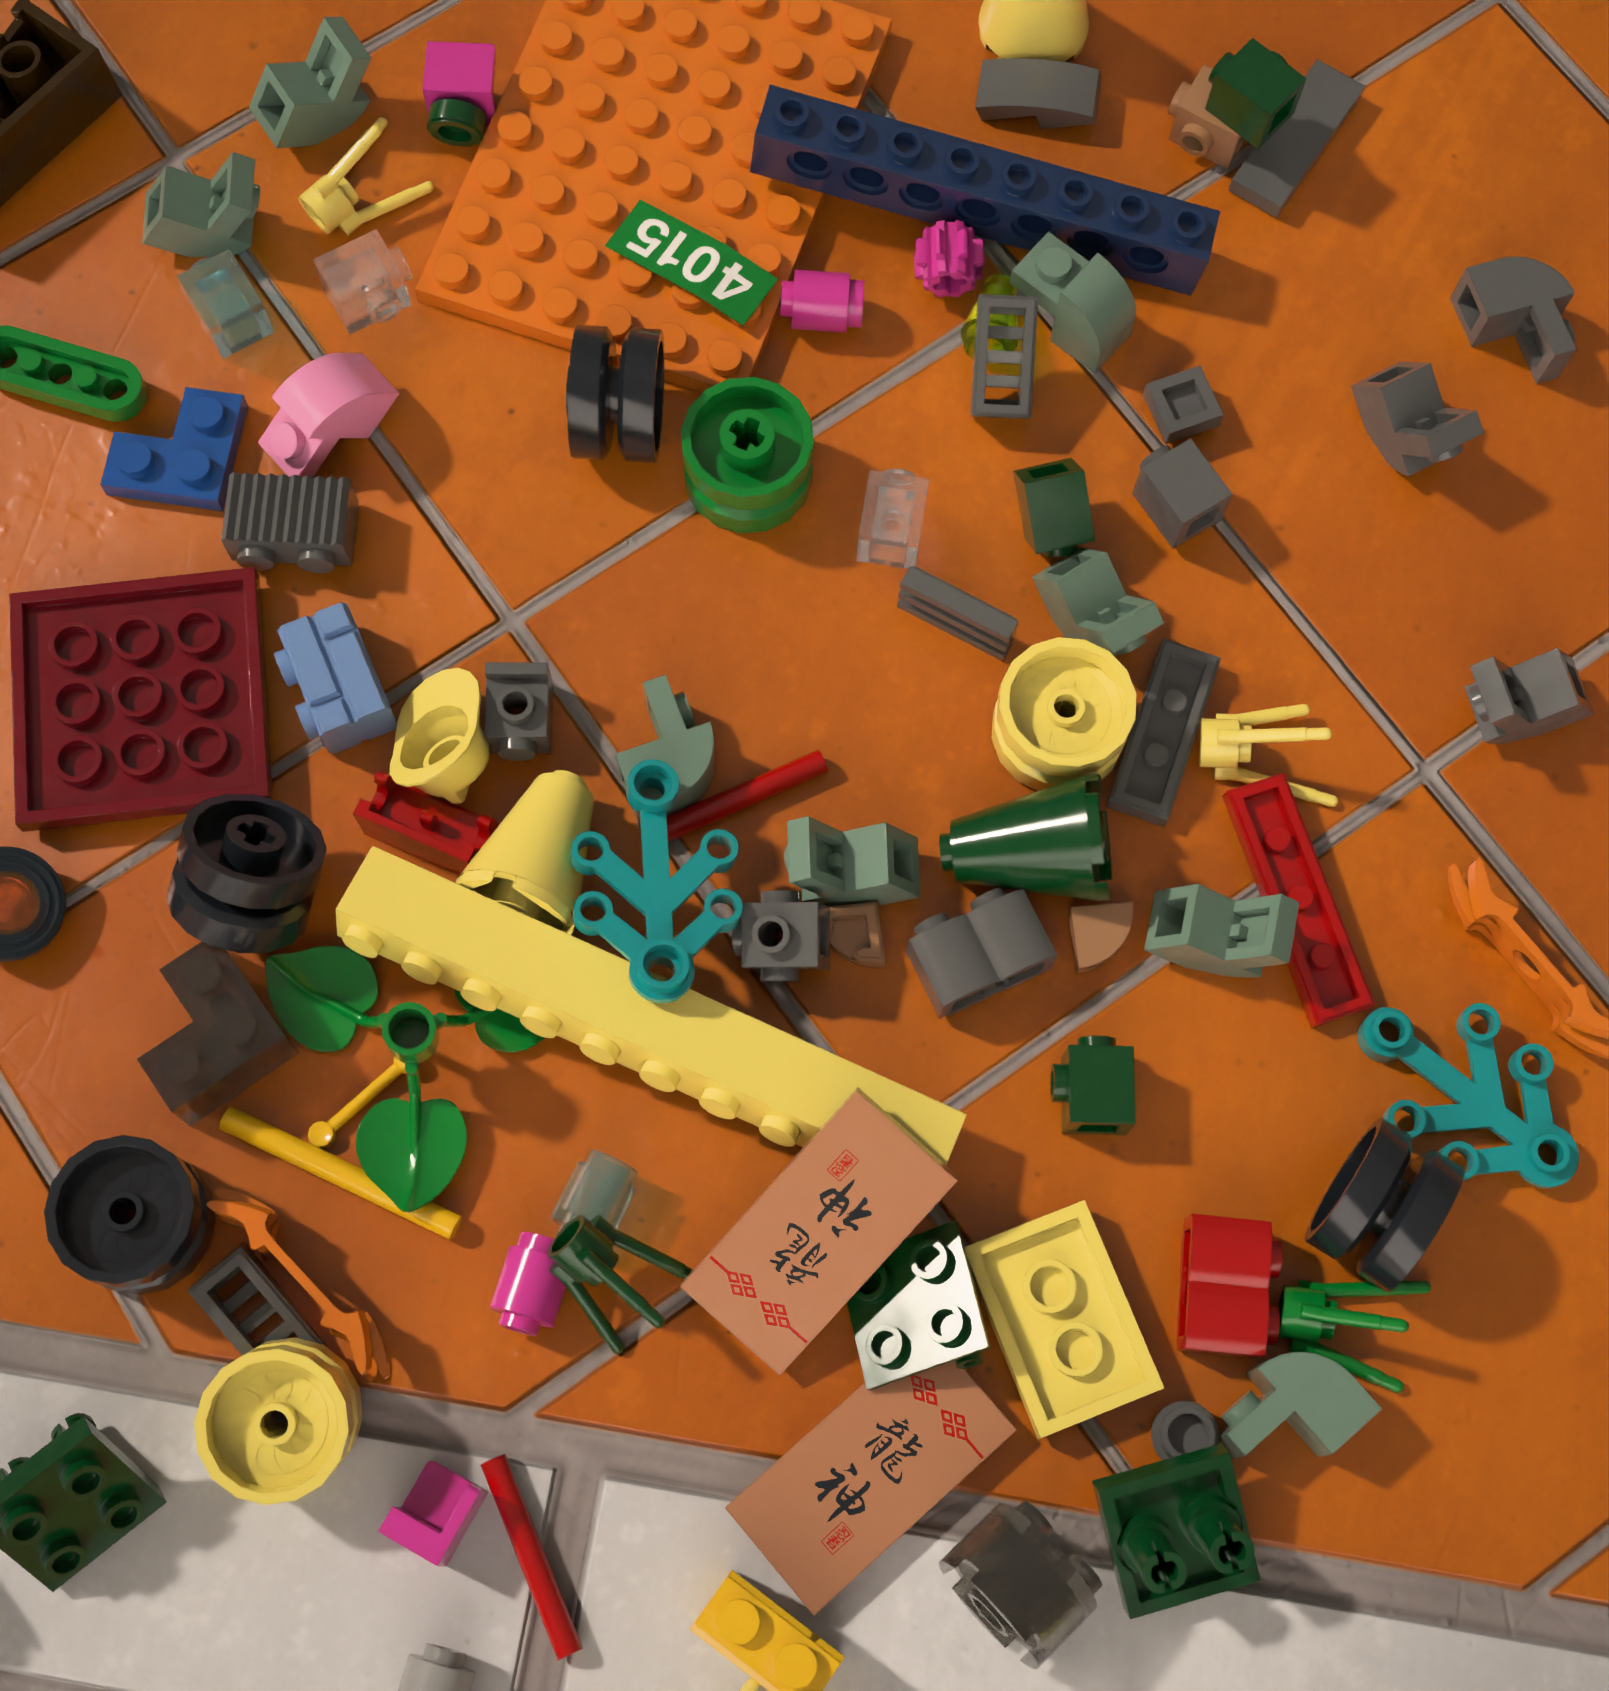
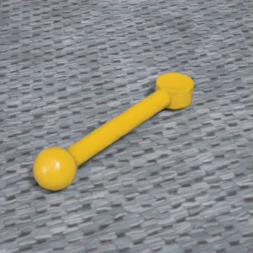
(323, 1133)

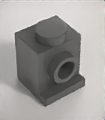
(518, 686)

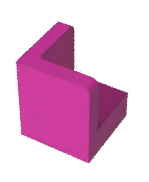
(461, 74)
(434, 1514)

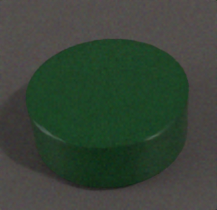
(456, 122)

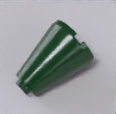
(1036, 843)

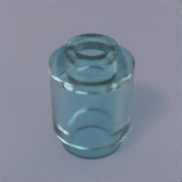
(594, 1188)

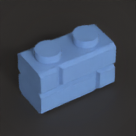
(335, 677)

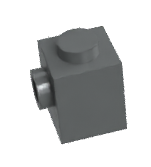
(1181, 492)

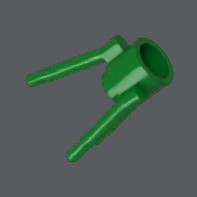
(1309, 1317)

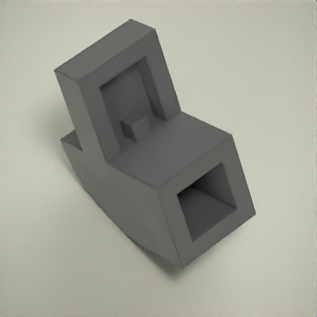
(1519, 300)
(1409, 418)
(1526, 697)

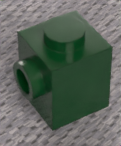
(1254, 92)
(1054, 507)
(1095, 1087)

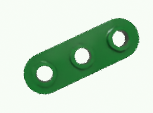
(93, 378)

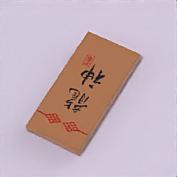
(819, 1231)
(867, 1477)

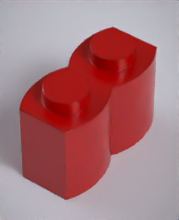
(1226, 1286)

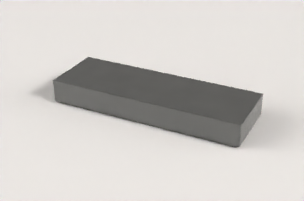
(1282, 163)
(1163, 732)

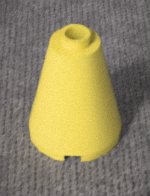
(1034, 28)
(529, 852)

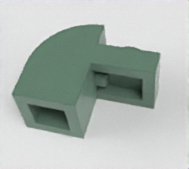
(316, 97)
(202, 214)
(1086, 297)
(1092, 604)
(684, 749)
(853, 864)
(1221, 934)
(1309, 1393)

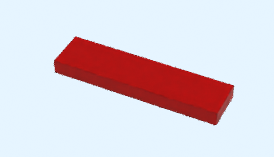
(1287, 864)

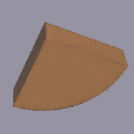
(1098, 932)
(857, 934)

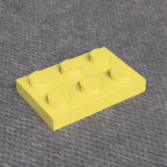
(1062, 1319)

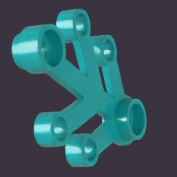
(656, 893)
(1478, 1101)

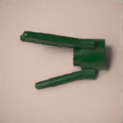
(586, 1253)

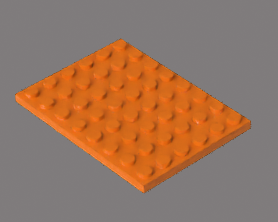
(655, 110)

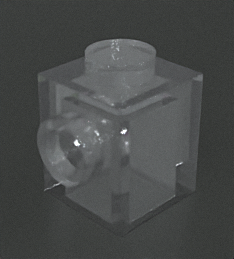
(365, 281)
(892, 518)

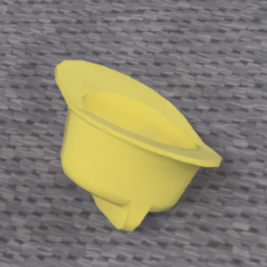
(441, 736)

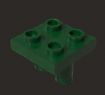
(71, 1502)
(1176, 1530)

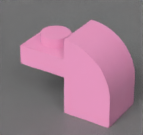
(325, 402)

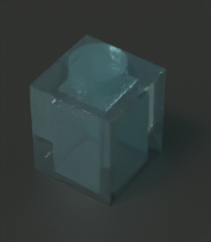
(225, 303)

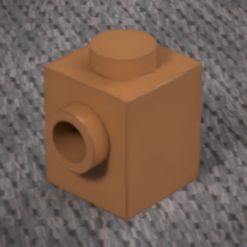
(1199, 130)

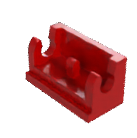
(423, 824)

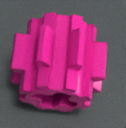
(949, 258)

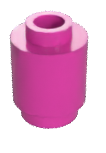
(822, 301)
(526, 1289)

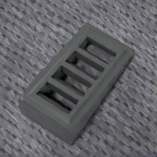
(1004, 305)
(261, 1280)

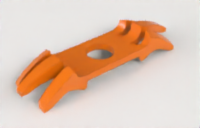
(1493, 917)
(262, 1226)

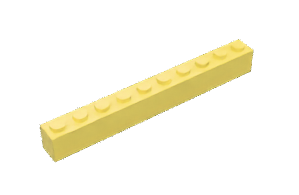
(587, 998)

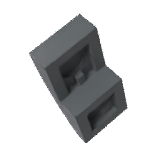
(1049, 89)

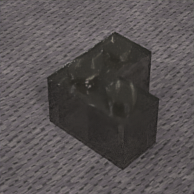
(225, 1046)

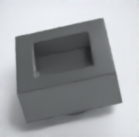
(1183, 404)

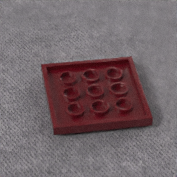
(137, 698)

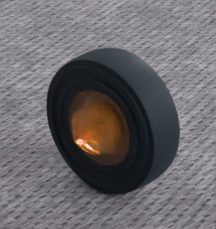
(29, 903)

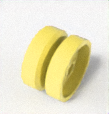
(1062, 713)
(272, 1460)

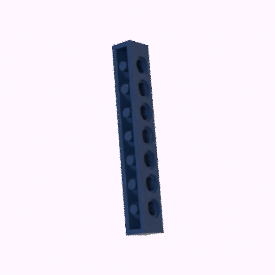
(985, 187)

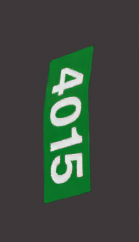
(692, 261)

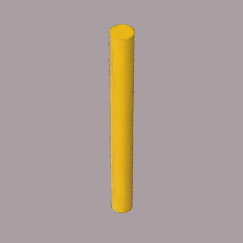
(331, 1169)

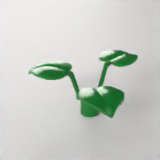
(402, 1145)

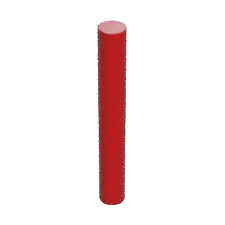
(745, 794)
(531, 1557)

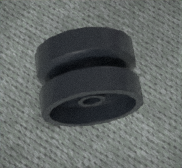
(608, 394)
(245, 873)
(98, 1192)
(1385, 1205)

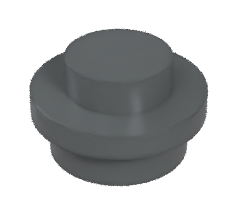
(1183, 1429)

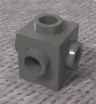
(804, 938)

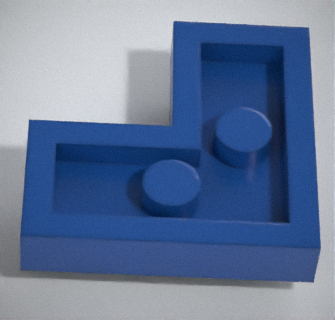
(190, 466)

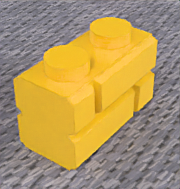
(765, 1639)

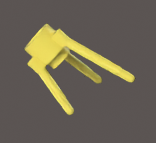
(332, 197)
(1230, 741)

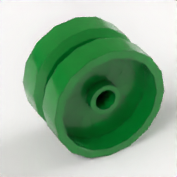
(747, 454)

